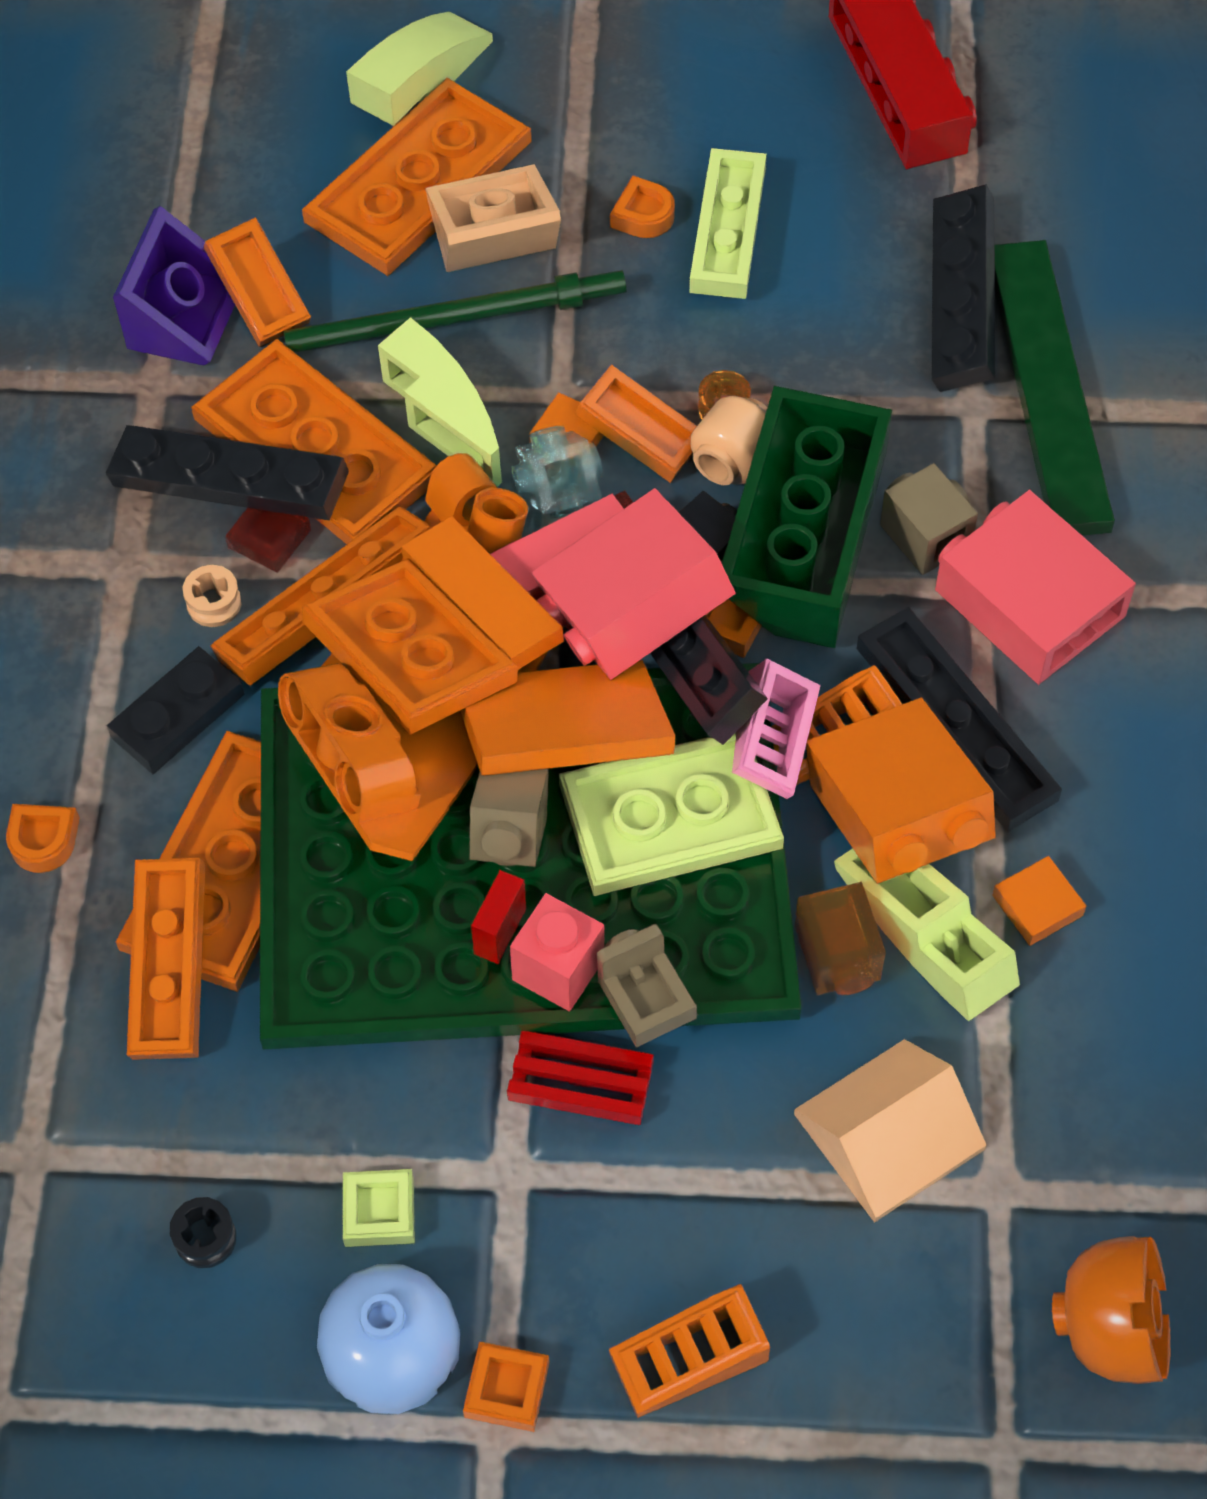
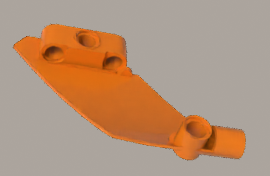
(381, 775)

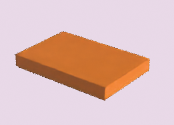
(409, 645)
(569, 720)

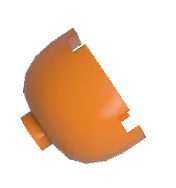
(1116, 1311)

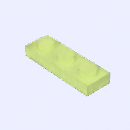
(728, 223)

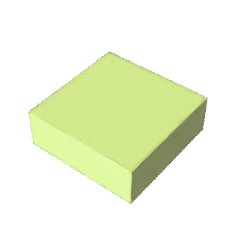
(378, 1208)

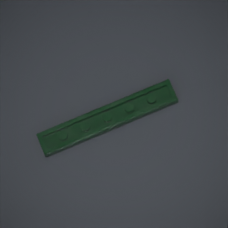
(1050, 387)

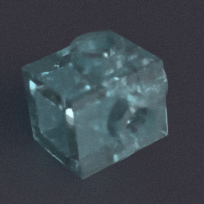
(575, 481)

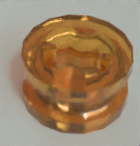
(718, 384)

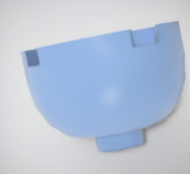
(388, 1338)

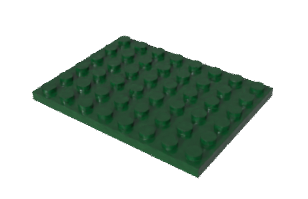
(385, 943)

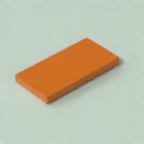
(381, 199)
(293, 406)
(224, 831)

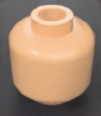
(727, 439)

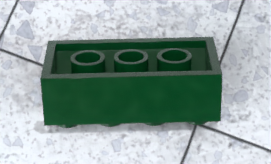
(806, 513)

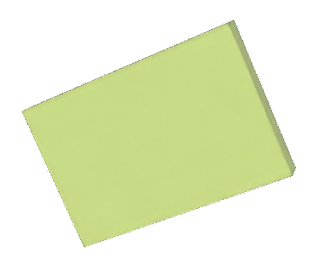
(667, 815)

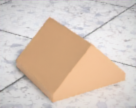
(493, 217)
(893, 1126)

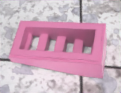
(798, 699)

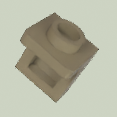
(643, 985)

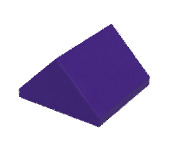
(172, 294)

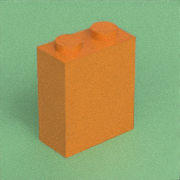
(901, 790)

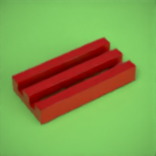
(587, 1054)

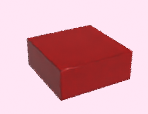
(498, 916)

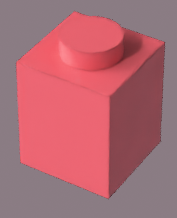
(556, 952)

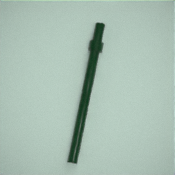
(566, 292)

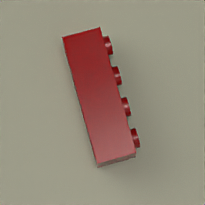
(906, 78)

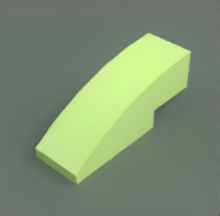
(413, 64)
(439, 396)
(938, 935)

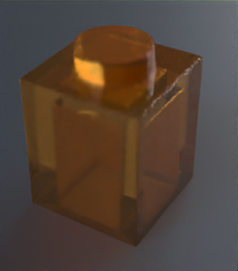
(840, 939)

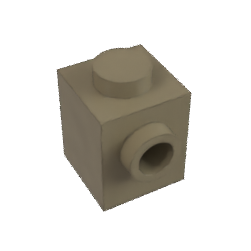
(925, 514)
(509, 817)

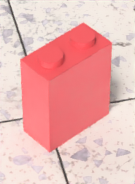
(632, 584)
(1033, 585)

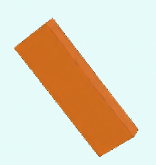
(484, 591)
(166, 959)

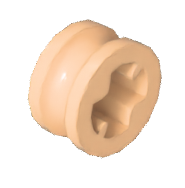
(226, 586)

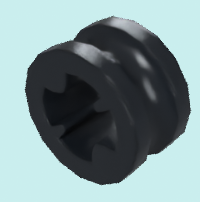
(224, 1231)

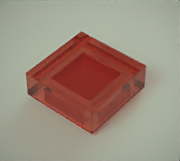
(267, 536)

